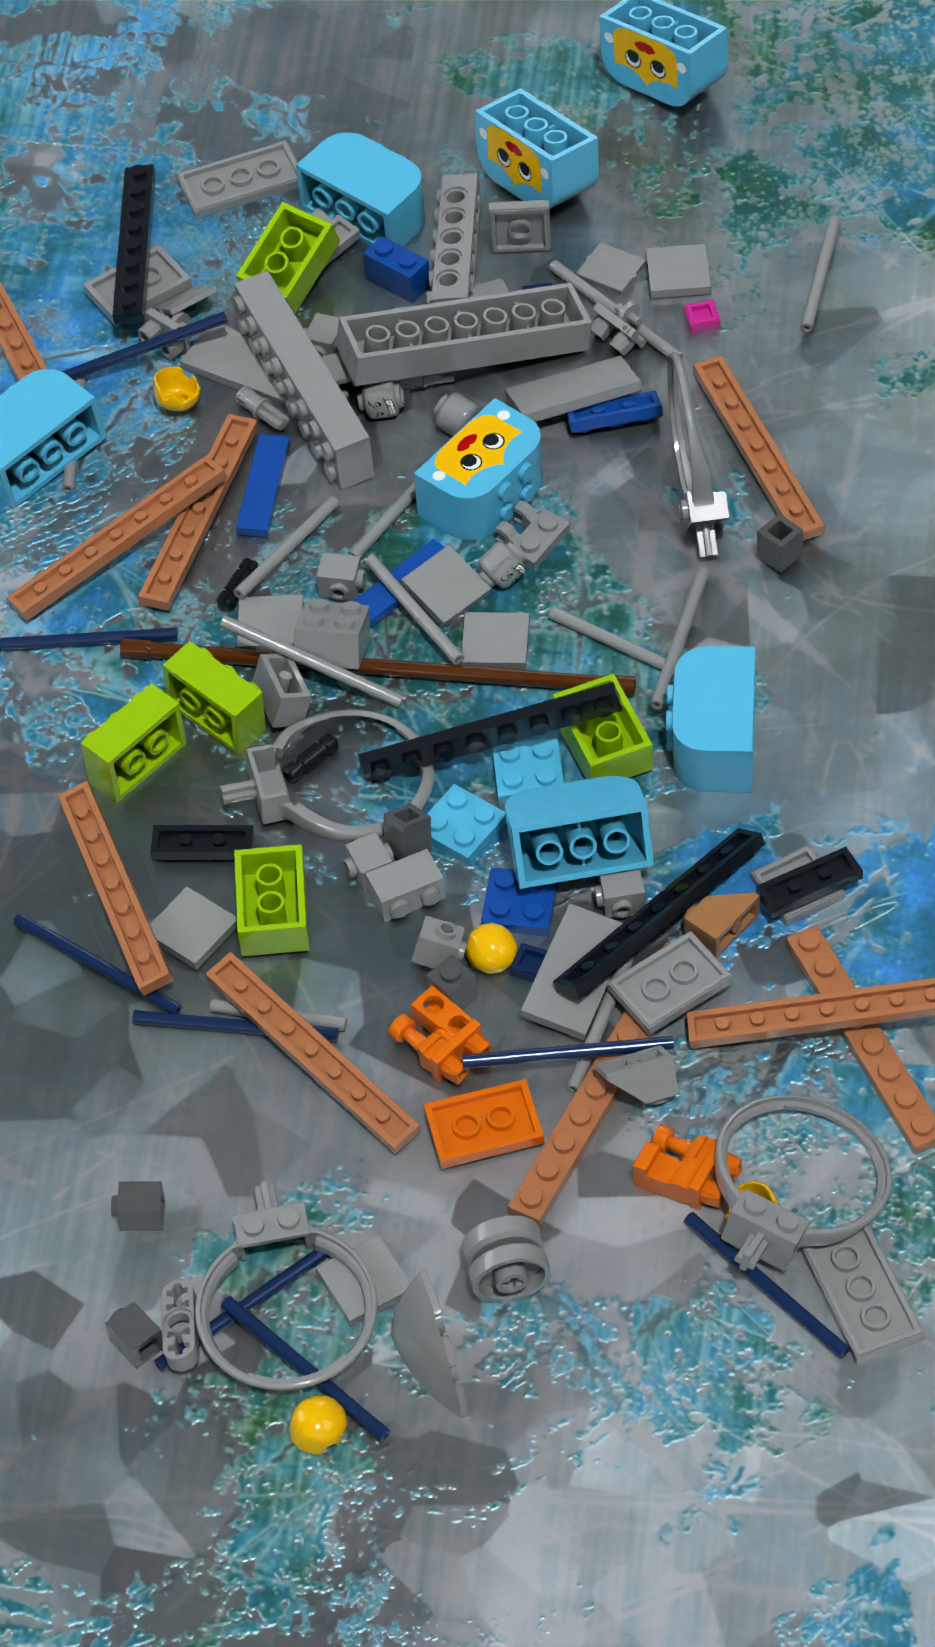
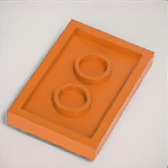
(483, 1123)

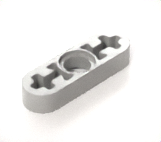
(187, 1335)

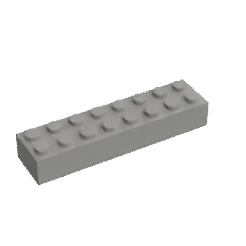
(463, 334)
(304, 380)

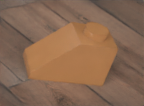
(721, 919)

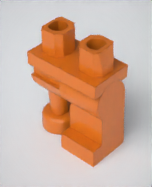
(450, 1037)
(683, 1180)

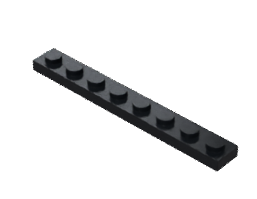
(134, 244)
(491, 732)
(658, 913)

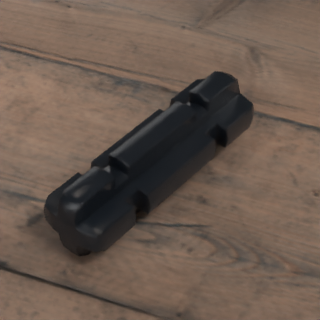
(227, 599)
(310, 758)

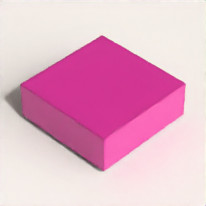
(702, 316)

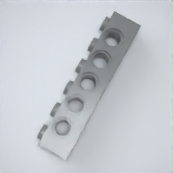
(455, 238)

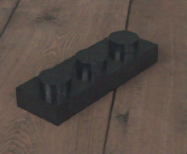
(200, 841)
(809, 882)

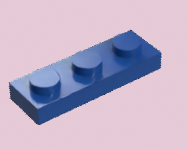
(616, 412)

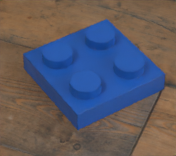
(517, 909)

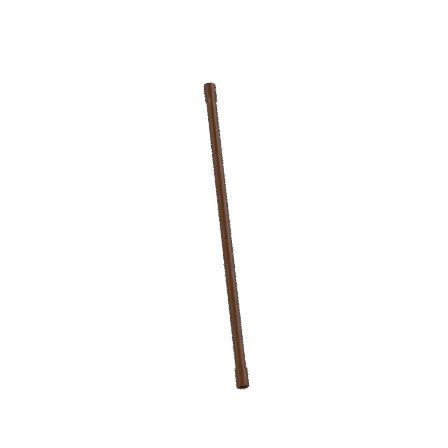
(148, 649)

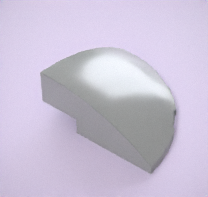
(424, 1348)

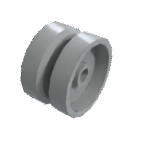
(506, 1259)

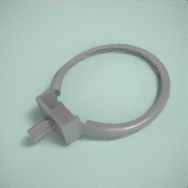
(700, 506)
(270, 791)
(270, 1225)
(767, 1229)

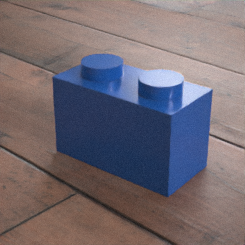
(396, 269)

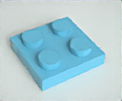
(526, 766)
(464, 824)

